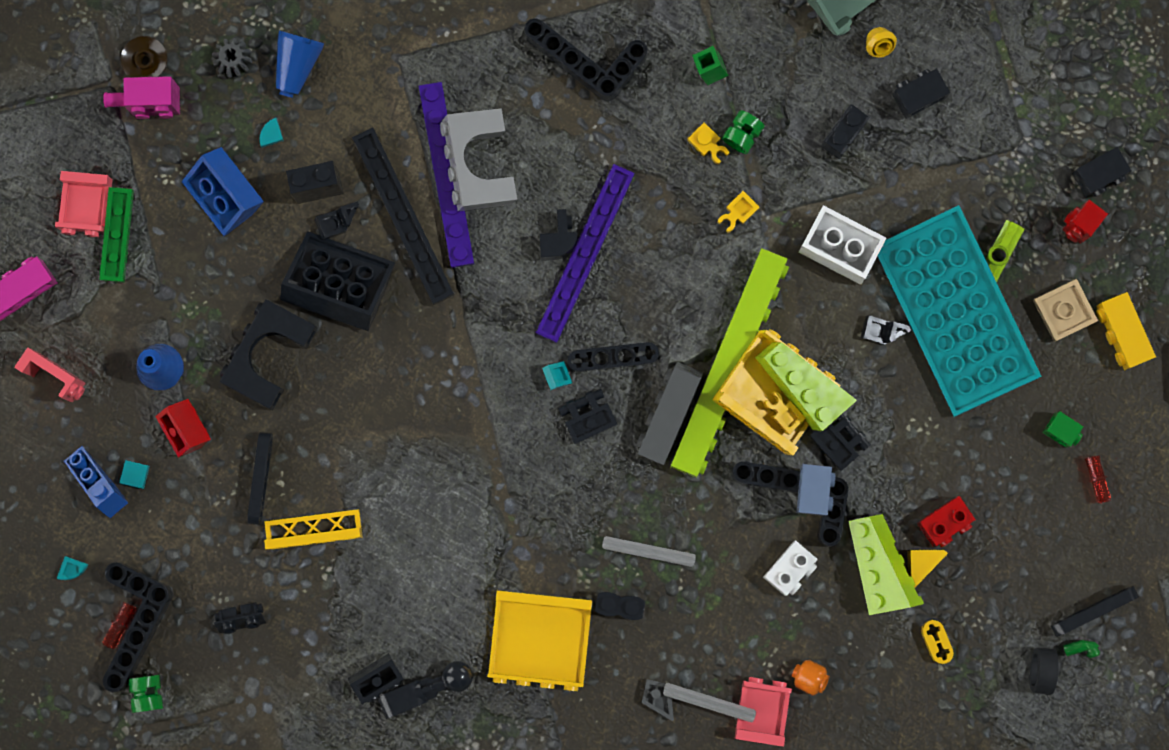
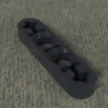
(612, 353)
(260, 478)
(1094, 611)

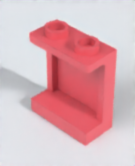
(83, 203)
(32, 361)
(771, 711)

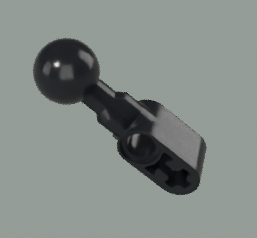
(455, 677)

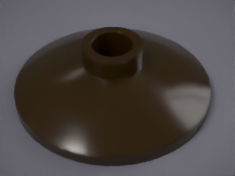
(142, 48)

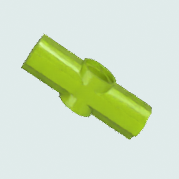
(1006, 242)

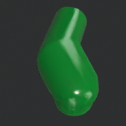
(1079, 646)

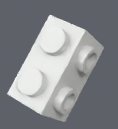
(791, 568)

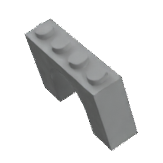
(470, 190)

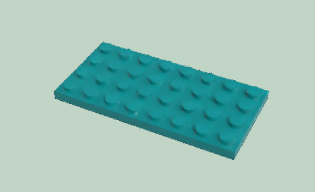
(957, 311)

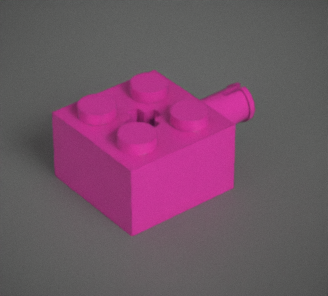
(147, 97)

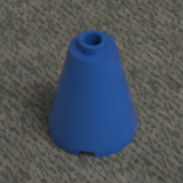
(294, 62)
(159, 367)

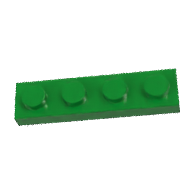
(116, 235)

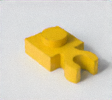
(706, 141)
(740, 209)
(786, 414)

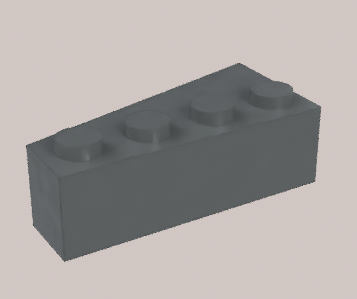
(670, 412)

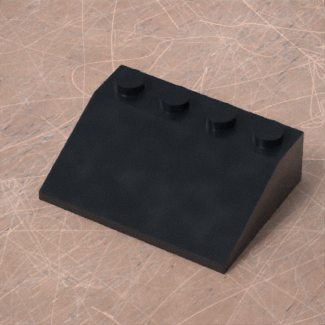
(337, 281)

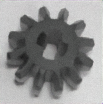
(228, 66)

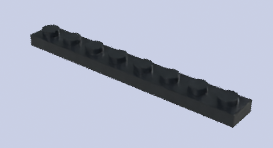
(403, 216)

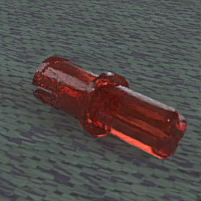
(1098, 479)
(119, 625)

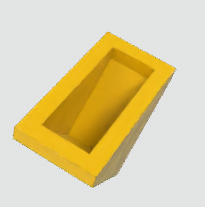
(923, 562)

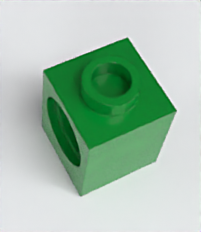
(1063, 430)

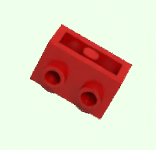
(1083, 221)
(183, 427)
(946, 521)

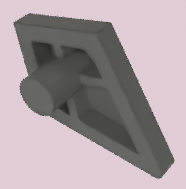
(656, 700)

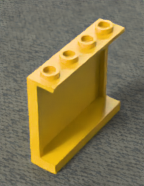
(751, 385)
(539, 640)

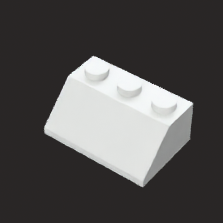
(842, 245)

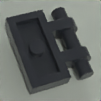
(590, 423)
(835, 445)

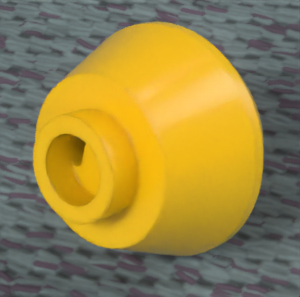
(880, 42)

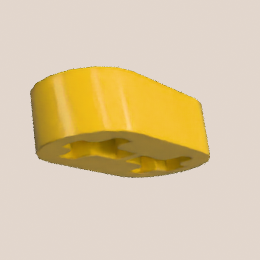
(932, 644)

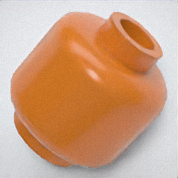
(810, 677)

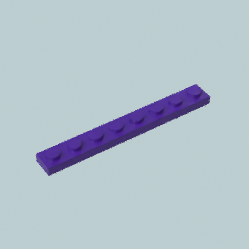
(453, 220)

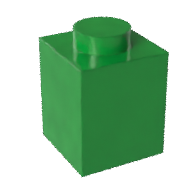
(710, 65)

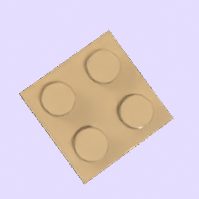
(1065, 310)

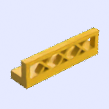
(316, 538)

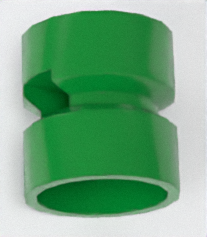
(740, 139)
(151, 700)

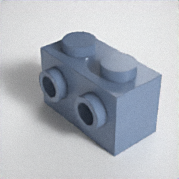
(815, 490)

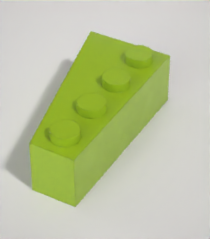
(805, 386)
(881, 567)

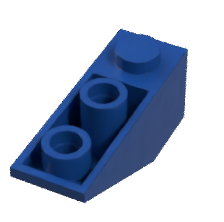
(95, 482)

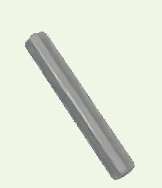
(648, 551)
(709, 702)

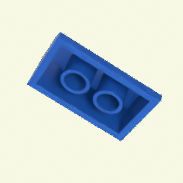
(222, 190)

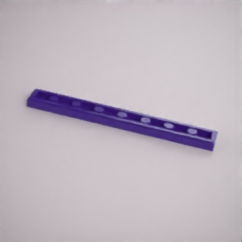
(585, 253)

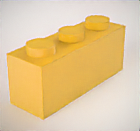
(1125, 331)

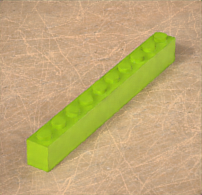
(743, 328)

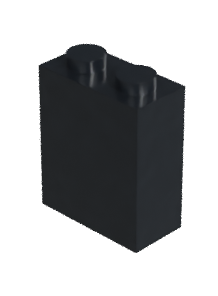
(314, 182)

